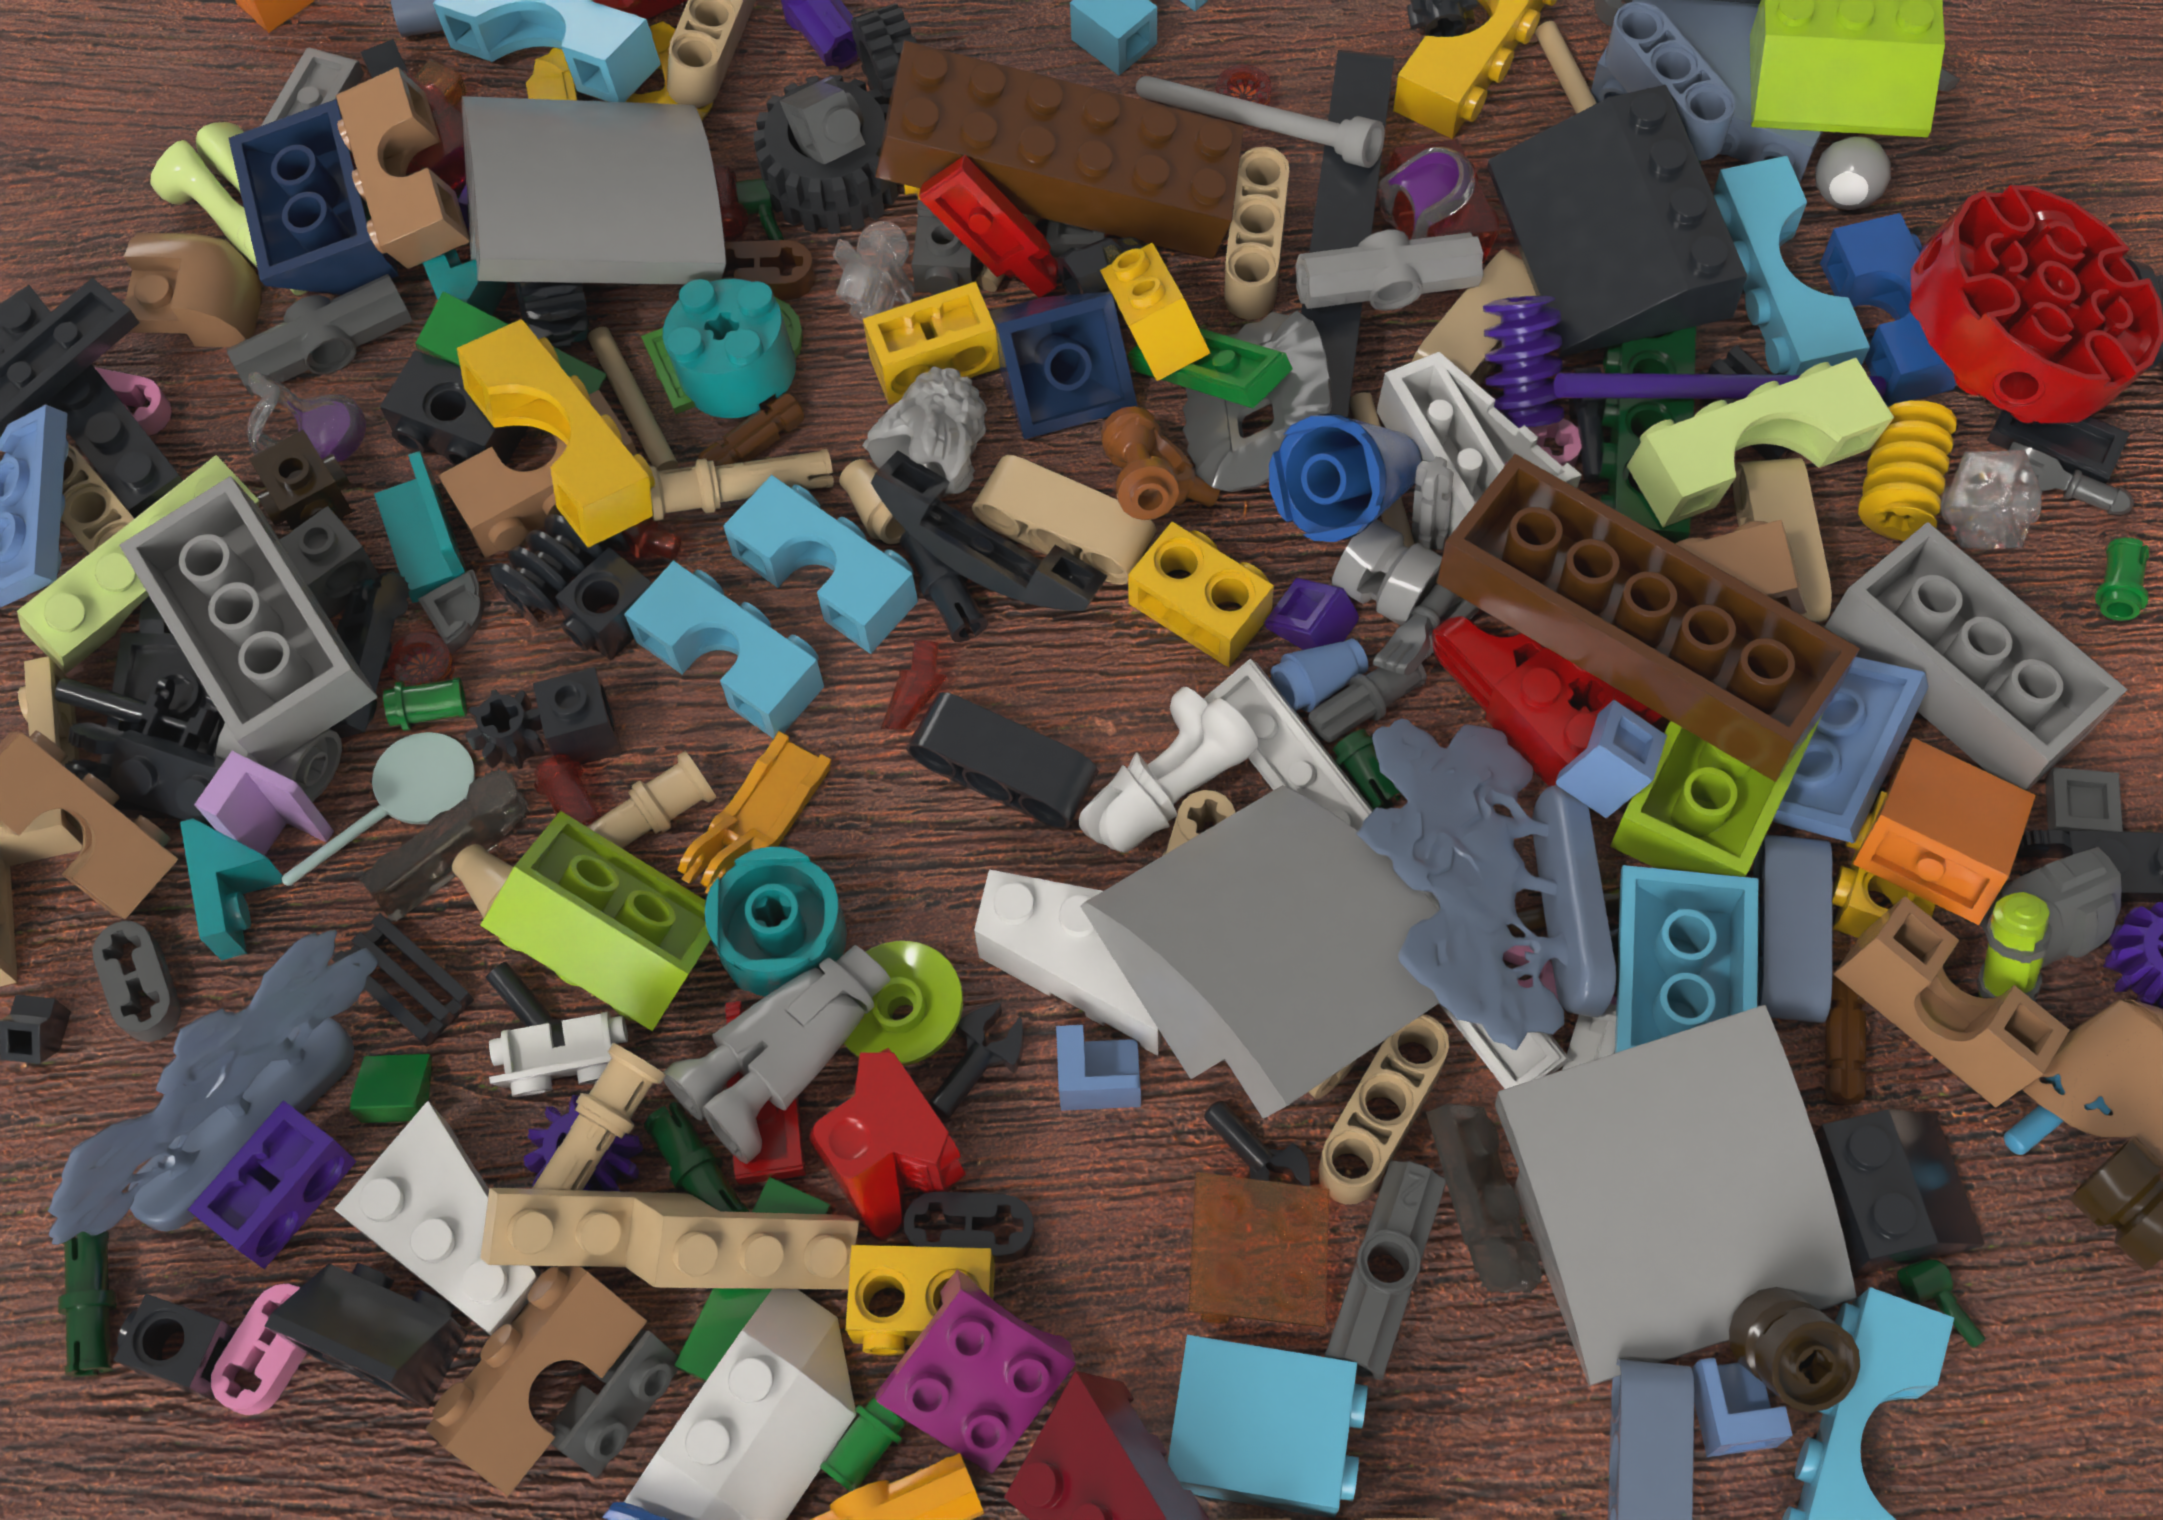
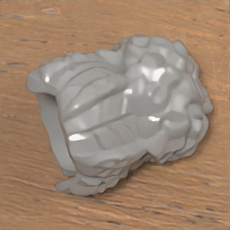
(934, 426)

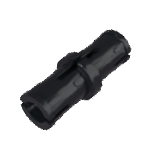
(946, 589)

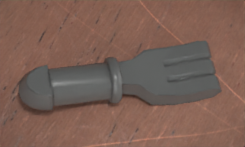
(2078, 486)
(1411, 640)

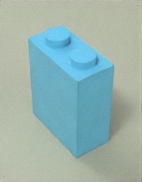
(1266, 1426)

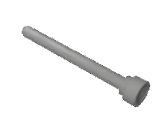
(1355, 139)

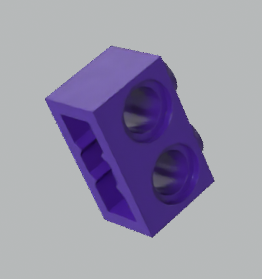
(272, 1185)

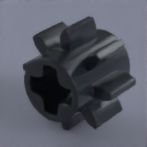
(1441, 17)
(498, 714)

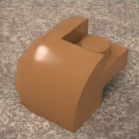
(192, 288)

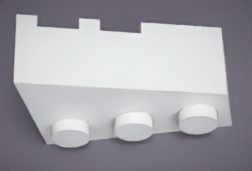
(1459, 422)
(1048, 942)
(430, 1214)

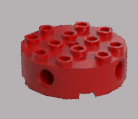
(2035, 305)

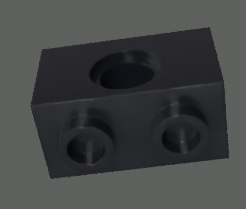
(429, 396)

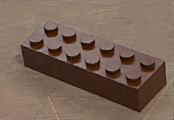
(1064, 149)
(1646, 616)

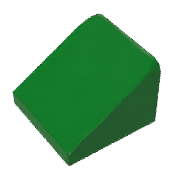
(391, 1087)

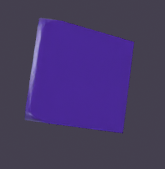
(1313, 615)

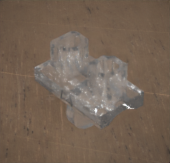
(874, 272)

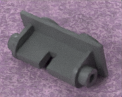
(597, 1426)

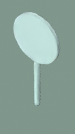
(412, 784)

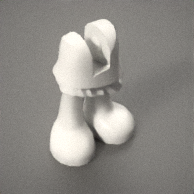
(1144, 794)

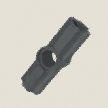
(321, 333)
(1400, 1229)

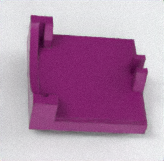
(976, 1375)

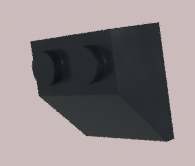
(1896, 1190)
(372, 1330)

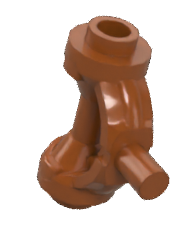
(1153, 470)

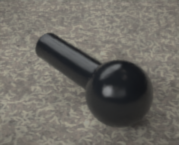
(523, 1001)

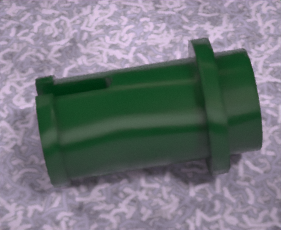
(1359, 758)

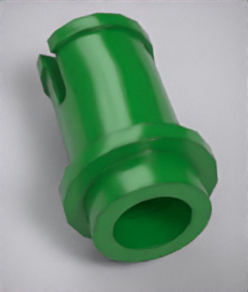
(2123, 592)
(424, 702)
(863, 1444)

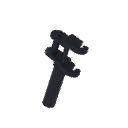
(139, 712)

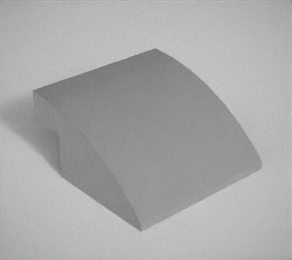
(590, 192)
(1269, 946)
(1674, 1190)

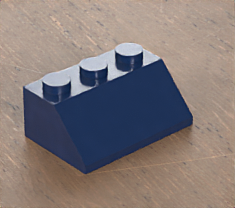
(305, 206)

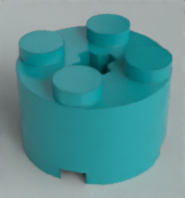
(729, 346)
(744, 913)

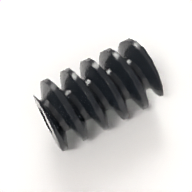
(547, 566)

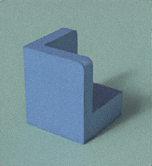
(1616, 762)
(1096, 1071)
(1735, 1410)

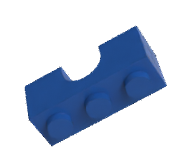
(1872, 268)

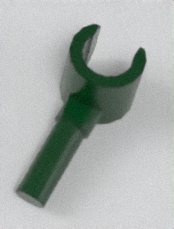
(756, 199)
(1933, 1280)

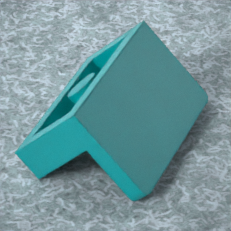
(420, 531)

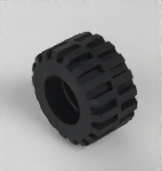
(831, 193)

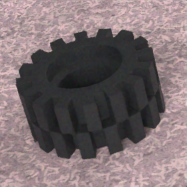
(879, 45)

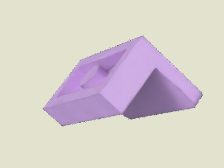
(257, 804)

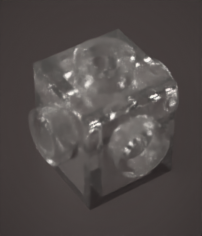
(1992, 499)

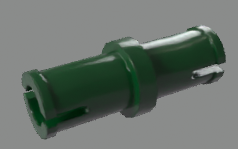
(692, 1163)
(87, 1305)

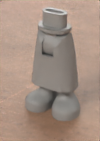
(776, 1048)

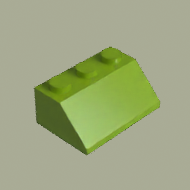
(1846, 65)
(1702, 809)
(601, 920)

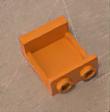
(1946, 831)

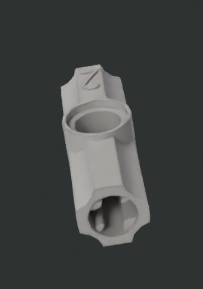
(1389, 270)

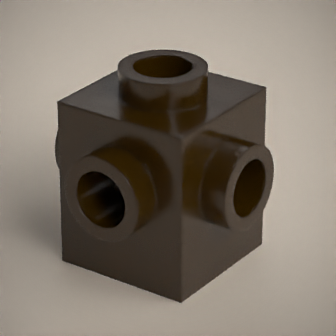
(299, 481)

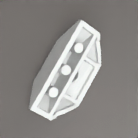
(757, 1421)

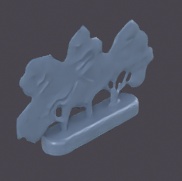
(1466, 856)
(218, 1094)

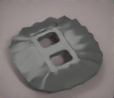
(1215, 425)

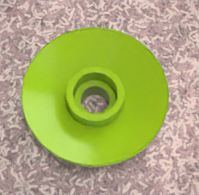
(918, 979)

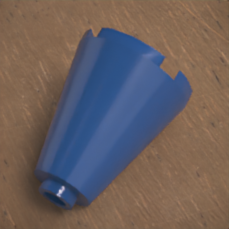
(1340, 474)

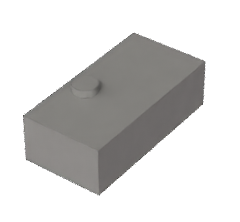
(247, 622)
(1993, 667)

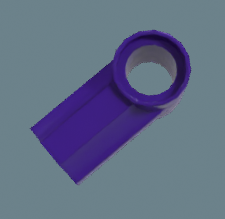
(826, 28)

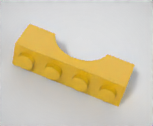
(1451, 75)
(521, 384)

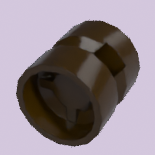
(2130, 1197)
(1794, 1349)

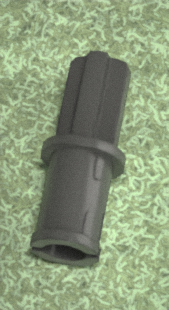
(1363, 699)

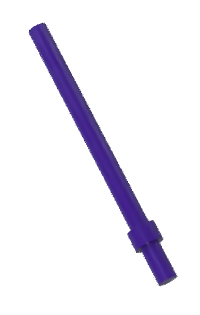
(1670, 385)

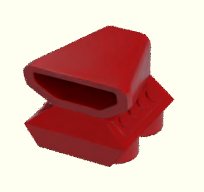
(883, 1142)

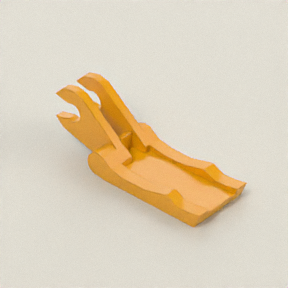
(759, 812)

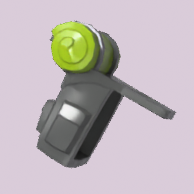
(2046, 917)

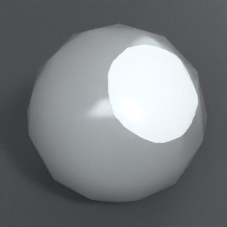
(1853, 173)

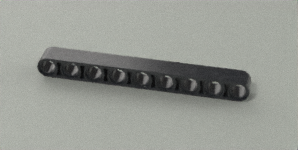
(1347, 206)

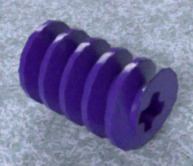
(1525, 359)

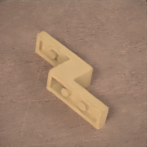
(52, 831)
(668, 1239)

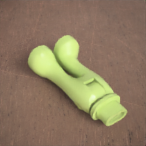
(185, 176)

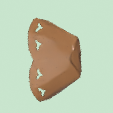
(2115, 1058)

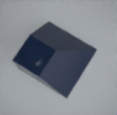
(1063, 361)

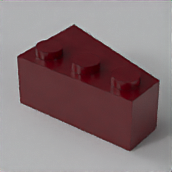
(1099, 1462)

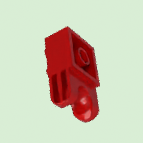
(1530, 693)

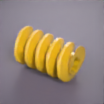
(1908, 470)

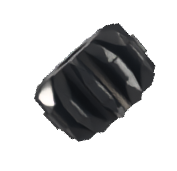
(554, 311)

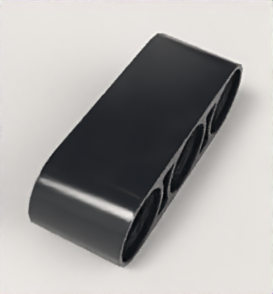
(1002, 760)

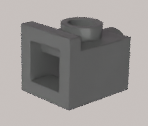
(824, 121)
(939, 256)

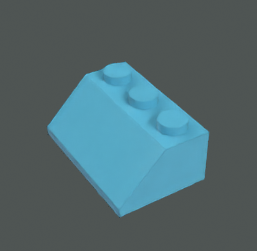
(1683, 951)

